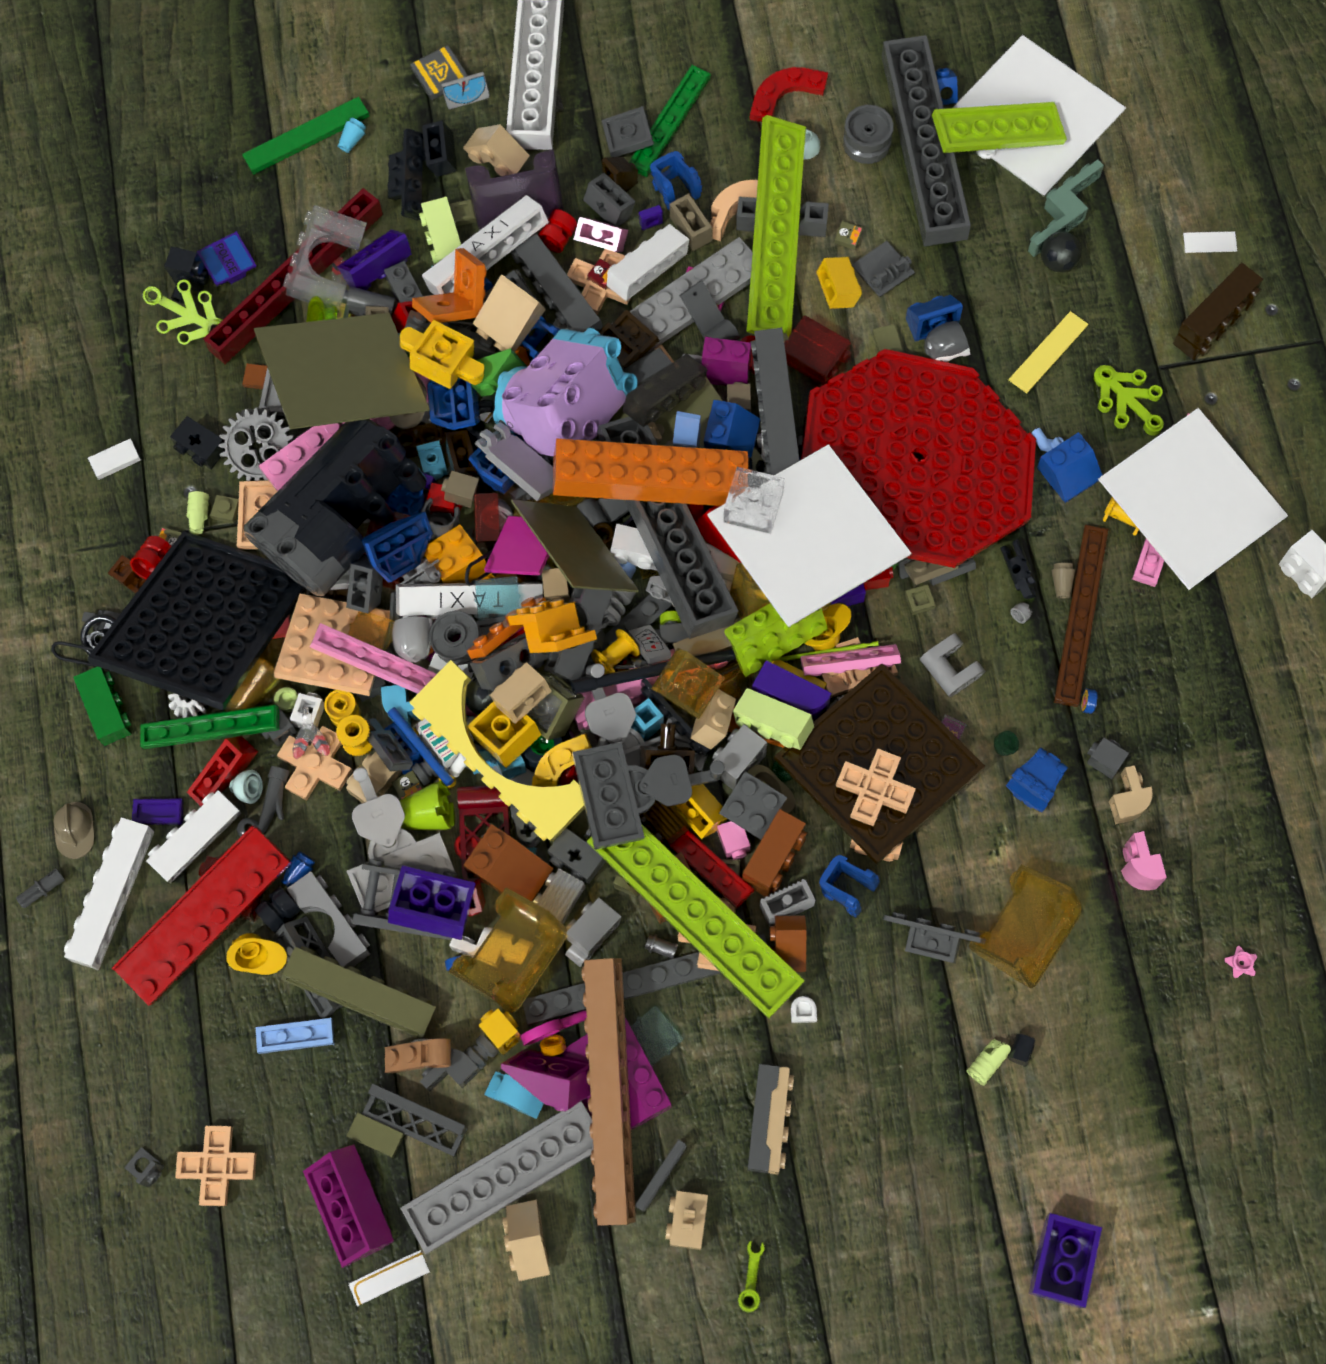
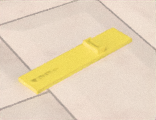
(1048, 352)

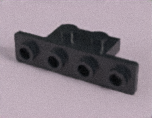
(406, 174)
(683, 721)

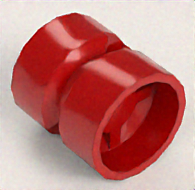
(558, 230)
(149, 556)

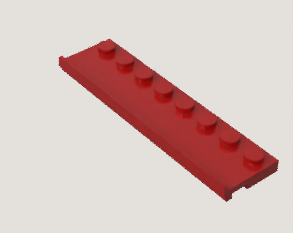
(201, 915)

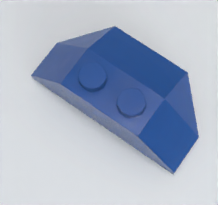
(453, 407)
(489, 472)
(398, 546)

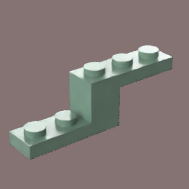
(1065, 205)

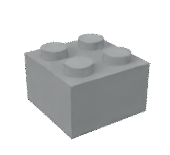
(740, 754)

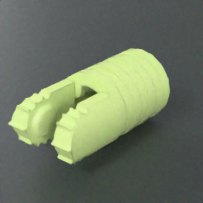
(197, 511)
(988, 1061)

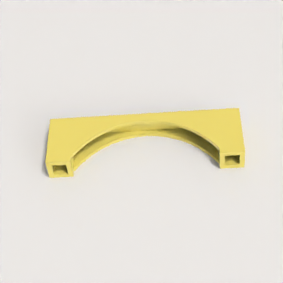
(444, 707)

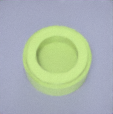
(286, 699)

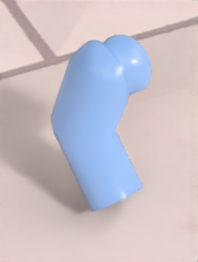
(1043, 442)

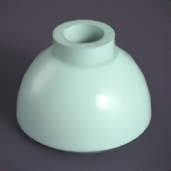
(812, 145)
(247, 786)

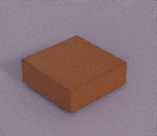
(254, 376)

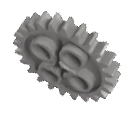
(236, 450)

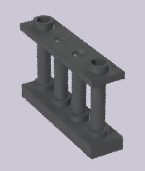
(367, 915)

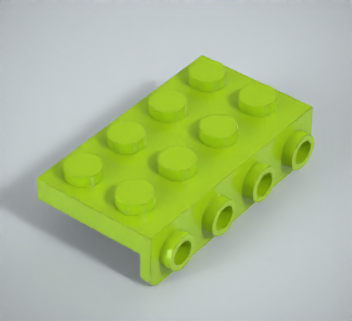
(767, 637)

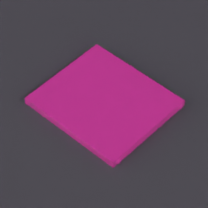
(517, 550)

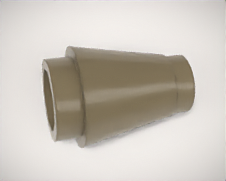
(1063, 579)

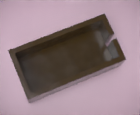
(1218, 311)

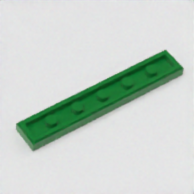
(671, 118)
(304, 135)
(209, 727)

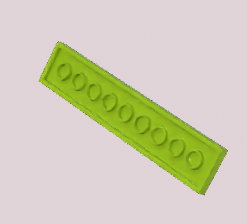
(776, 225)
(704, 921)

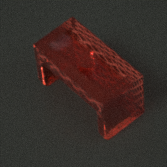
(487, 516)

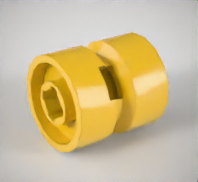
(339, 705)

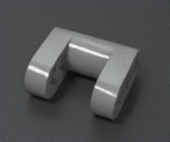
(942, 670)

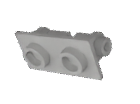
(425, 574)

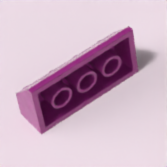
(348, 1205)

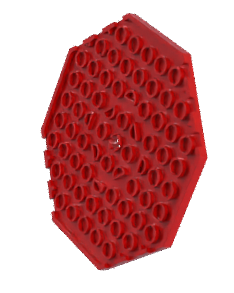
(974, 452)

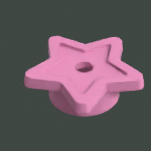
(1248, 960)

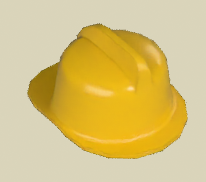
(837, 619)
(256, 955)

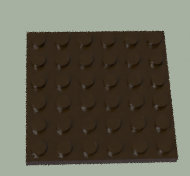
(888, 718)

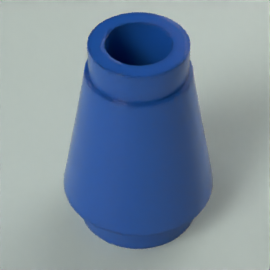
(299, 867)

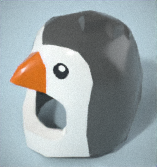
(946, 342)

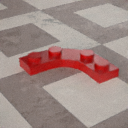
(784, 82)

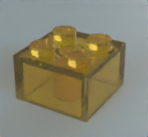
(688, 683)

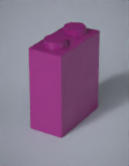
(726, 361)

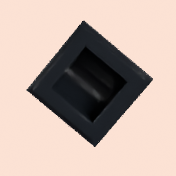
(1021, 1049)

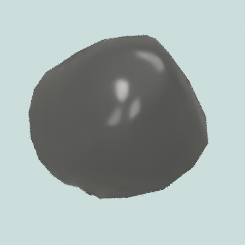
(440, 521)

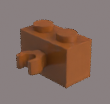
(790, 940)

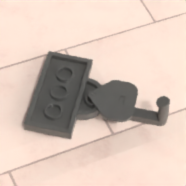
(613, 793)

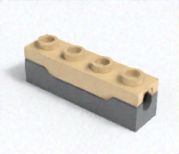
(768, 1119)

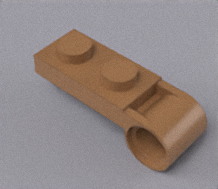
(418, 1055)

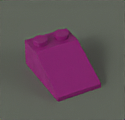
(550, 1079)

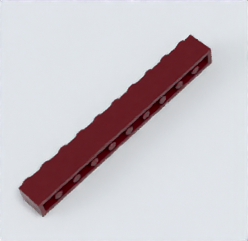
(270, 296)

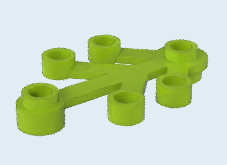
(188, 314)
(1128, 396)

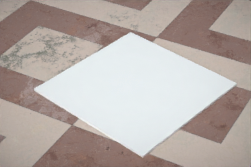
(1035, 76)
(1193, 498)
(821, 542)

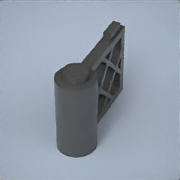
(358, 299)

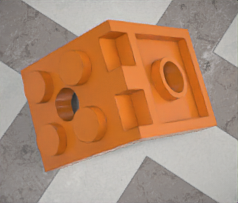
(467, 295)

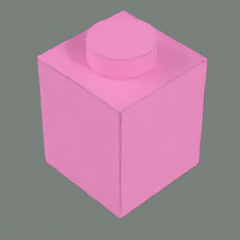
(733, 840)

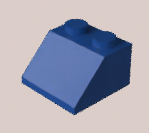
(928, 315)
(731, 428)
(1070, 467)

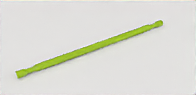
(845, 648)

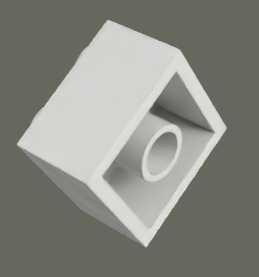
(1307, 564)

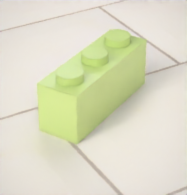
(441, 228)
(773, 719)

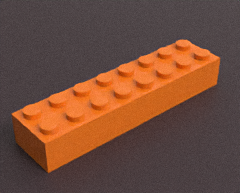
(644, 472)

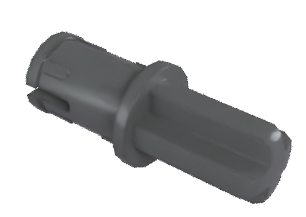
(40, 888)

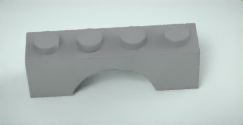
(311, 897)

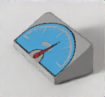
(465, 90)

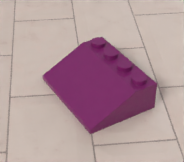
(646, 1094)

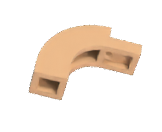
(727, 204)

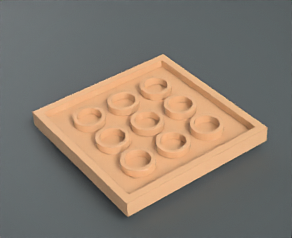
(309, 666)

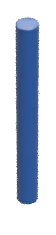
(420, 746)

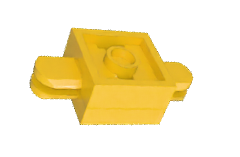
(447, 345)

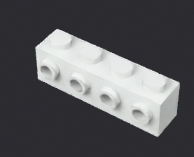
(647, 262)
(193, 836)

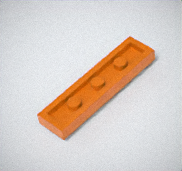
(498, 633)

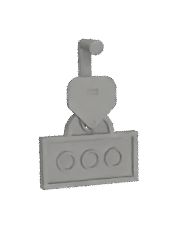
(612, 719)
(381, 823)

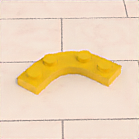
(557, 760)

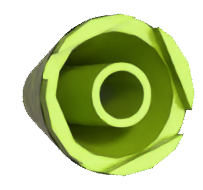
(428, 809)

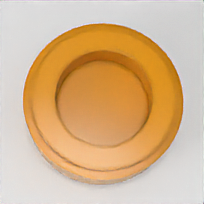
(553, 1045)

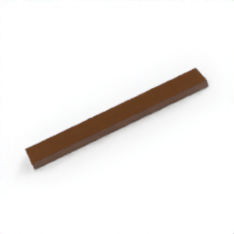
(1081, 616)

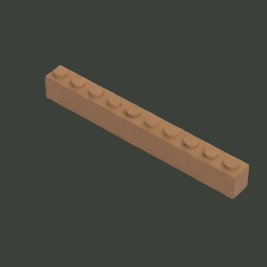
(609, 1092)

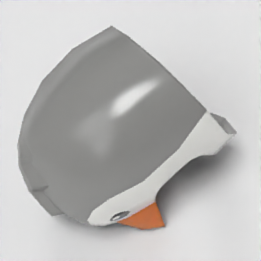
(411, 638)

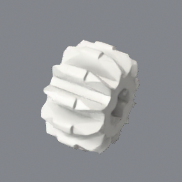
(181, 707)

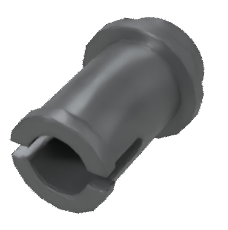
(661, 946)

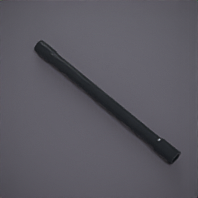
(591, 683)

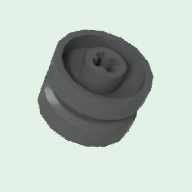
(868, 134)

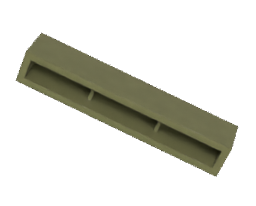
(358, 992)

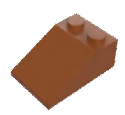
(507, 863)

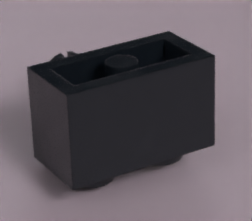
(439, 148)
(185, 265)

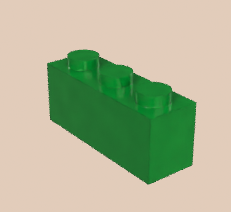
(103, 705)

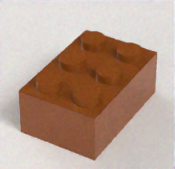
(775, 853)

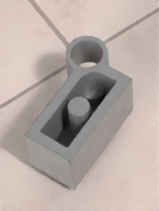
(590, 930)

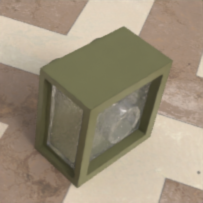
(557, 709)

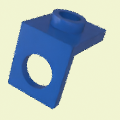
(947, 78)

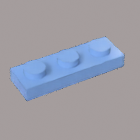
(295, 1035)

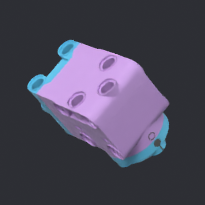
(564, 390)

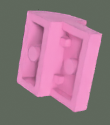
(1142, 870)

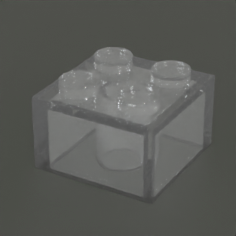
(753, 500)

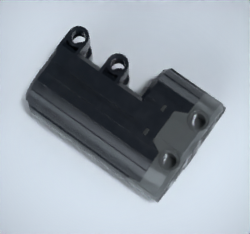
(316, 514)

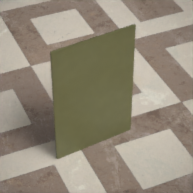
(574, 546)

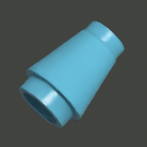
(351, 134)

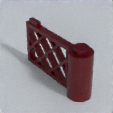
(477, 802)

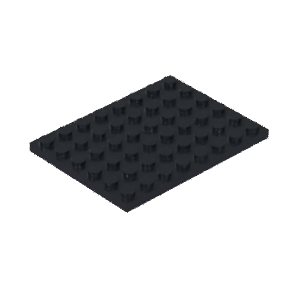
(199, 621)

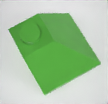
(493, 367)

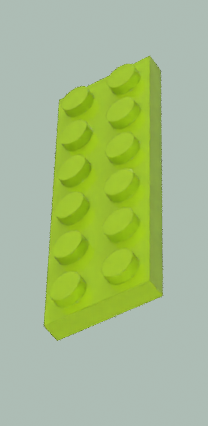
(998, 127)

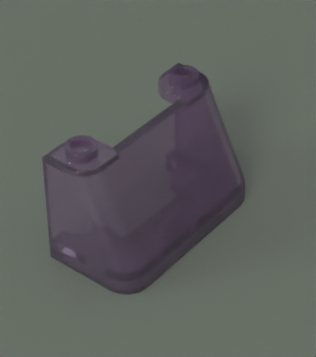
(498, 194)

